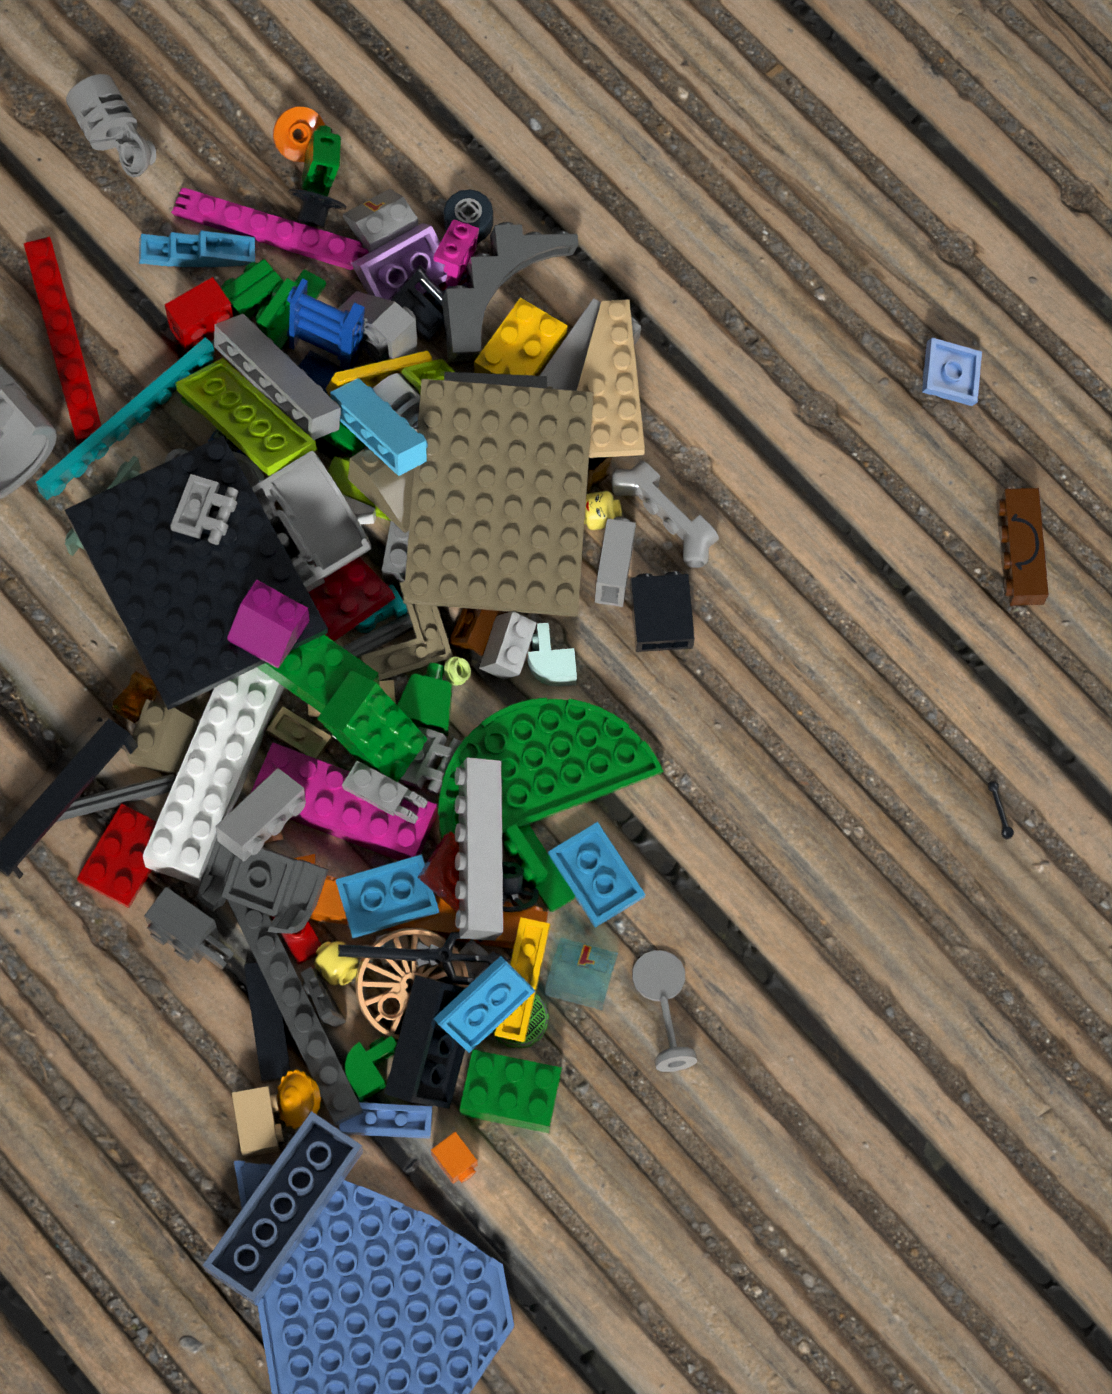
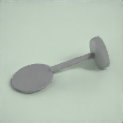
(659, 978)

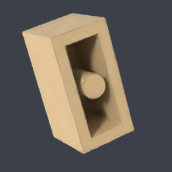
(256, 1121)

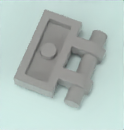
(196, 505)
(422, 765)

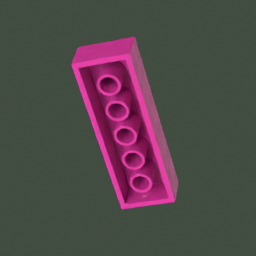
(344, 814)

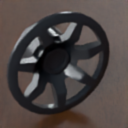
(313, 209)
(514, 885)

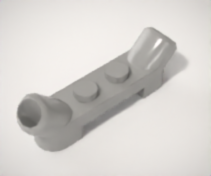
(644, 483)

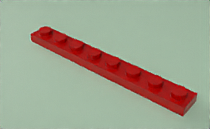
(63, 338)

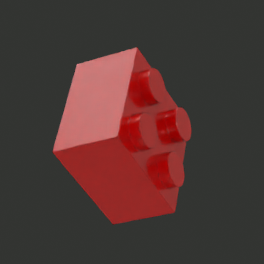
(196, 313)

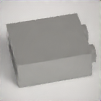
(615, 561)

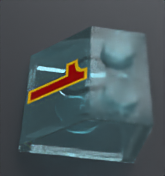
(581, 973)

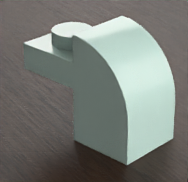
(549, 665)

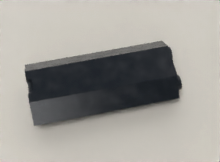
(59, 789)

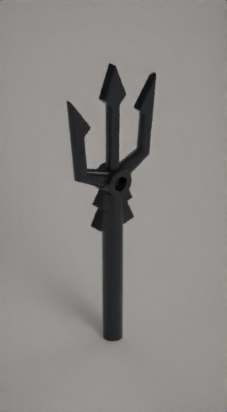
(422, 956)

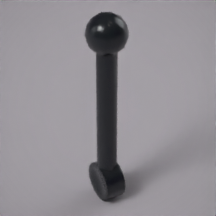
(1007, 832)

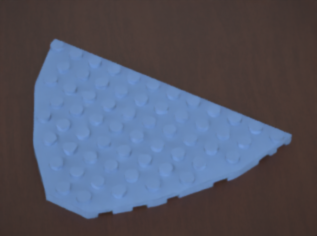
(379, 1301)

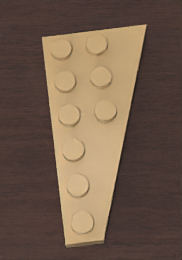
(613, 379)

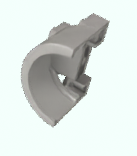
(24, 436)
(315, 521)

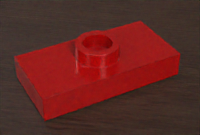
(302, 943)

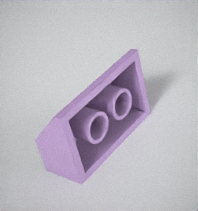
(393, 262)

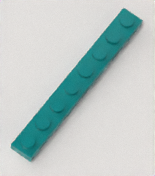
(120, 424)

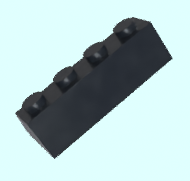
(426, 1055)

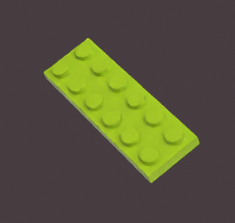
(245, 416)

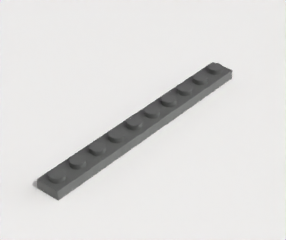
(298, 1013)

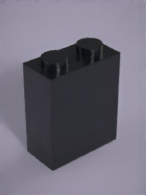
(662, 612)

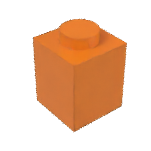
(455, 1158)

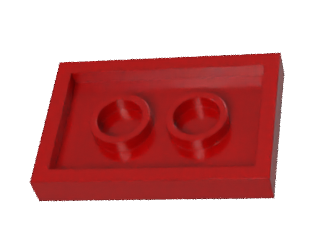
(117, 861)

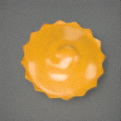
(297, 1098)

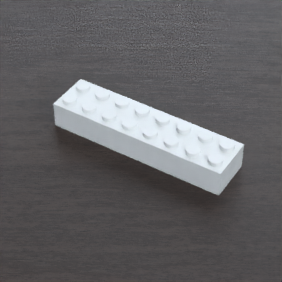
(212, 775)

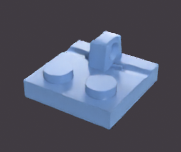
(952, 371)

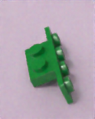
(275, 317)
(537, 866)

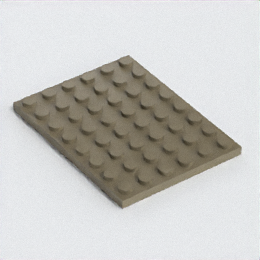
(499, 498)

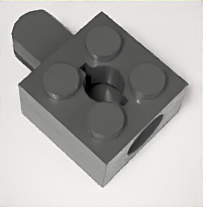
(186, 929)

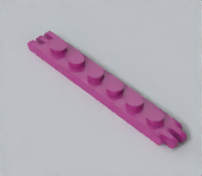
(268, 228)

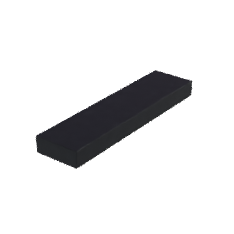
(267, 1027)

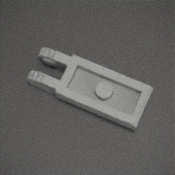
(382, 792)

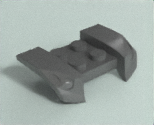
(265, 883)

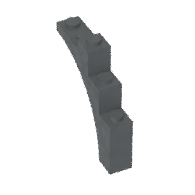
(485, 274)

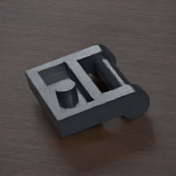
(427, 316)

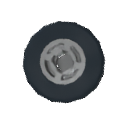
(470, 202)

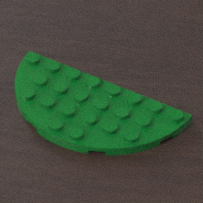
(550, 759)

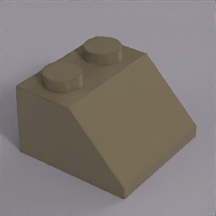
(162, 738)

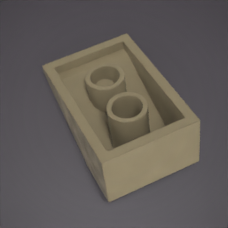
(383, 486)

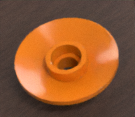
(295, 118)

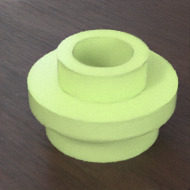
(457, 670)

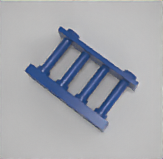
(325, 326)

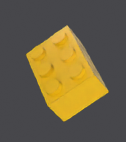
(522, 342)

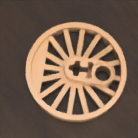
(398, 986)

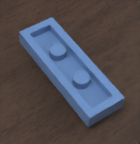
(390, 1121)

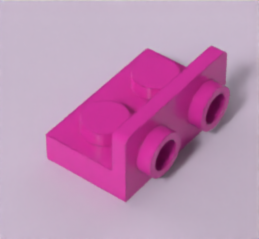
(456, 249)

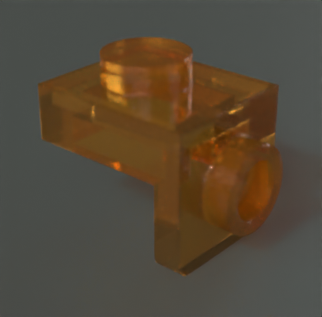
(132, 699)

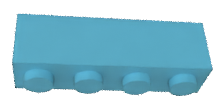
(380, 427)

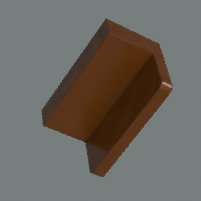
(474, 629)

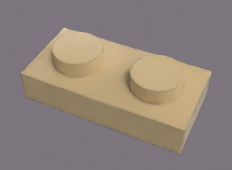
(298, 734)

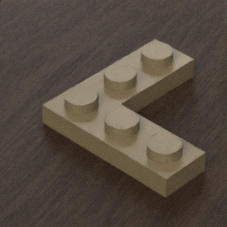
(428, 646)

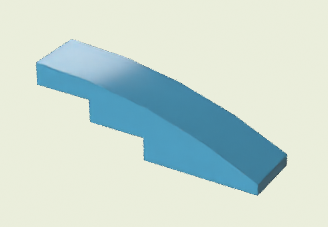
(200, 250)

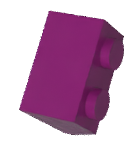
(268, 624)

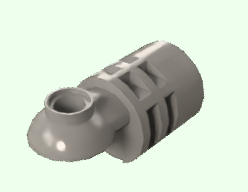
(110, 122)

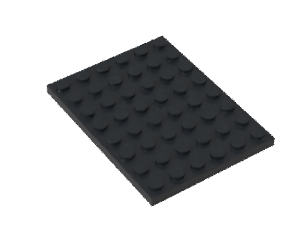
(180, 589)

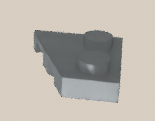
(322, 998)

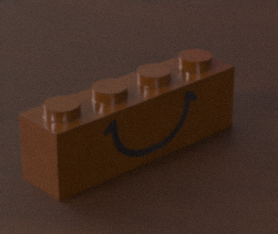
(1023, 546)

